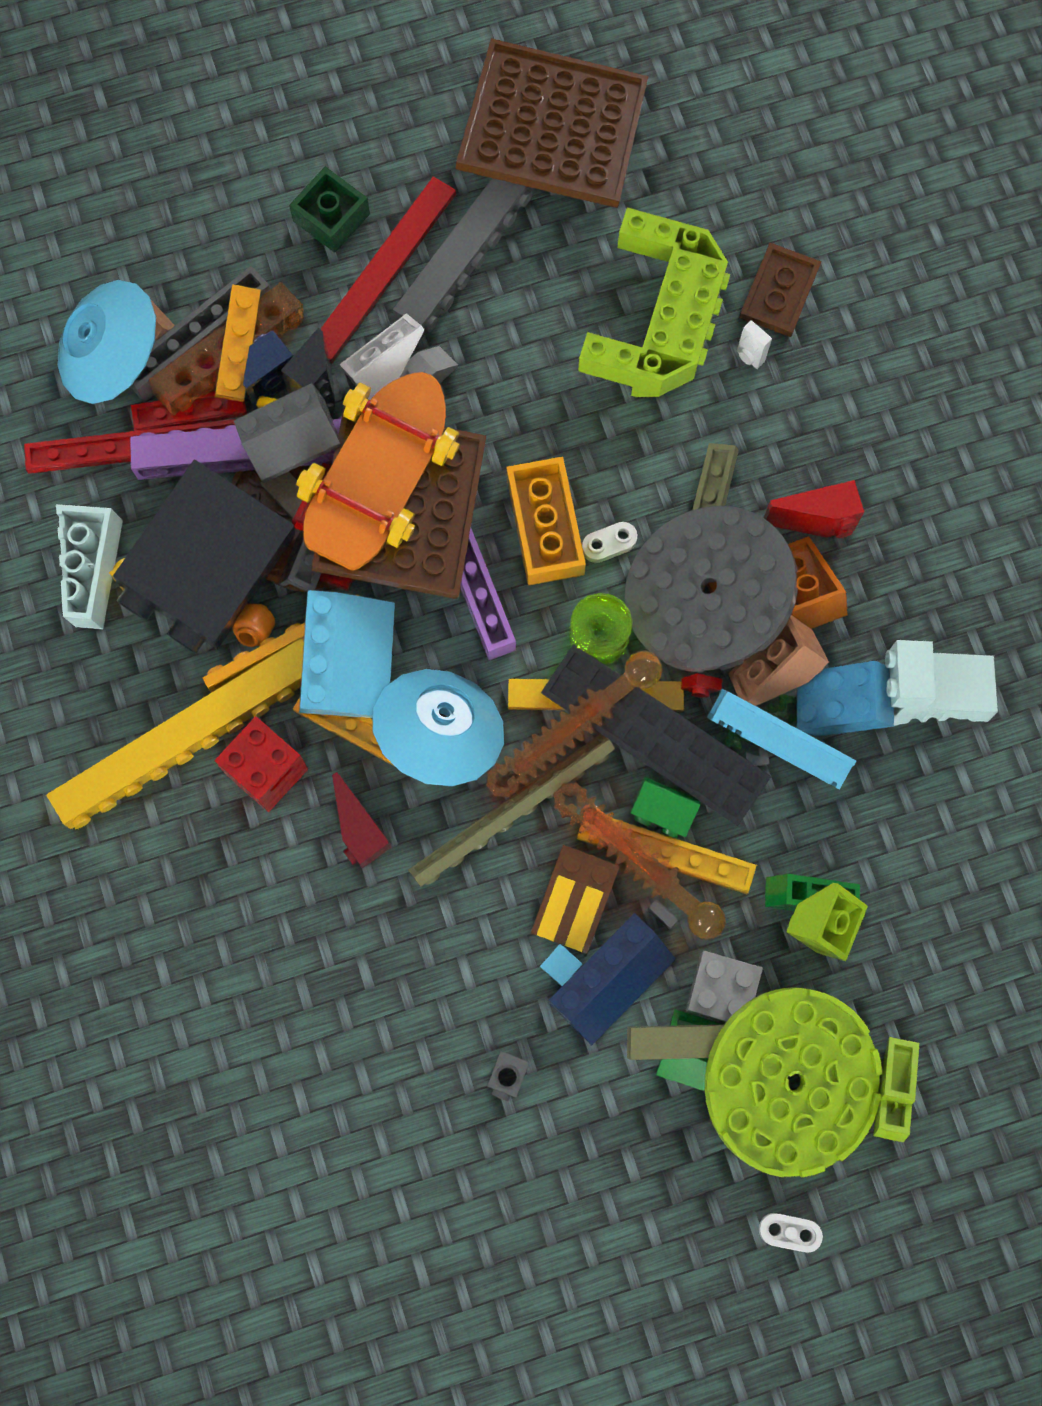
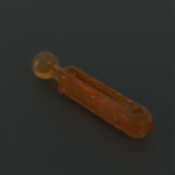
(641, 670)
(704, 918)

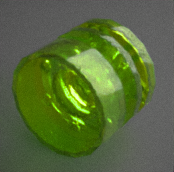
(601, 613)

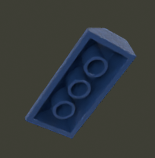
(612, 979)

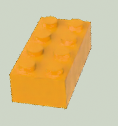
(545, 521)

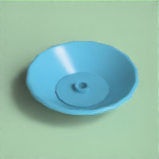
(106, 341)
(435, 746)

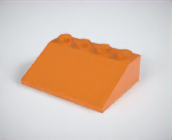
(819, 592)

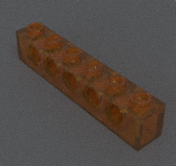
(188, 366)

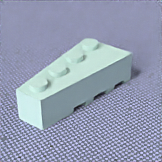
(87, 556)

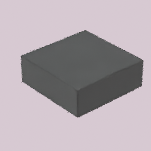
(662, 914)

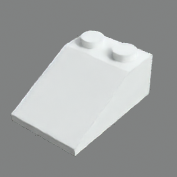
(384, 356)

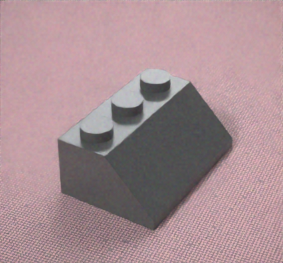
(288, 432)

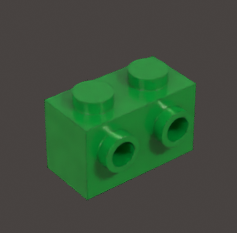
(664, 807)

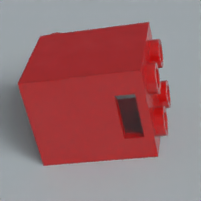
(262, 764)

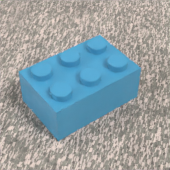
(845, 700)

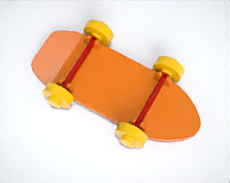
(376, 470)

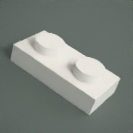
(753, 345)

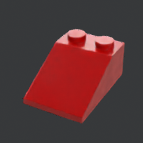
(819, 512)

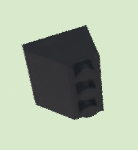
(310, 366)

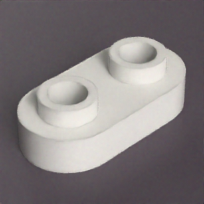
(610, 541)
(790, 1232)

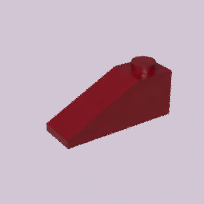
(358, 830)

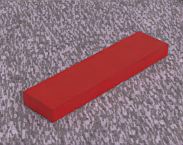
(204, 409)

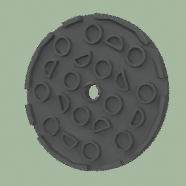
(735, 621)

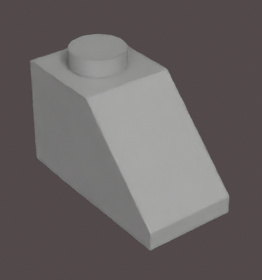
(431, 361)

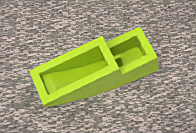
(897, 1090)

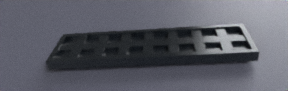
(662, 739)

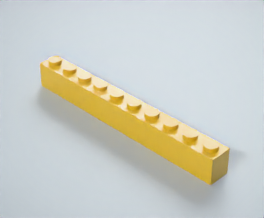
(179, 738)

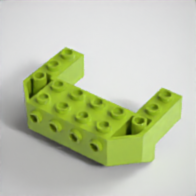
(681, 312)

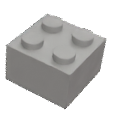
(721, 987)

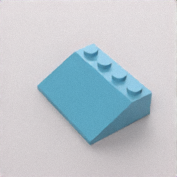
(345, 653)

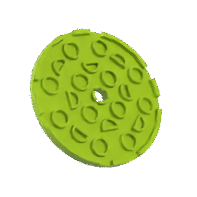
(750, 1092)

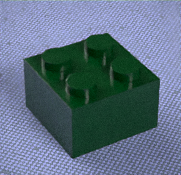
(329, 209)

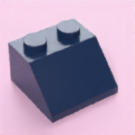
(264, 367)

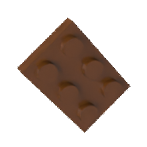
(780, 289)

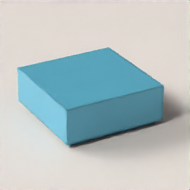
(561, 965)

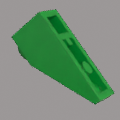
(789, 890)

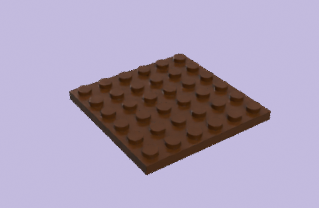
(552, 123)

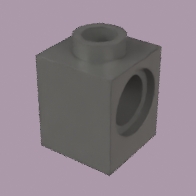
(507, 1061)

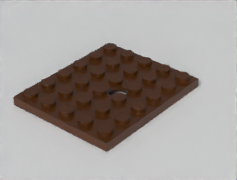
(442, 520)

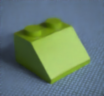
(828, 921)

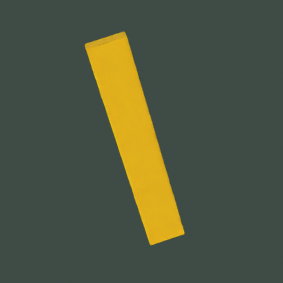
(527, 695)
(693, 859)

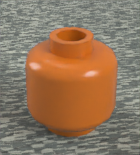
(253, 625)

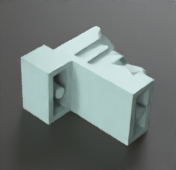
(939, 684)

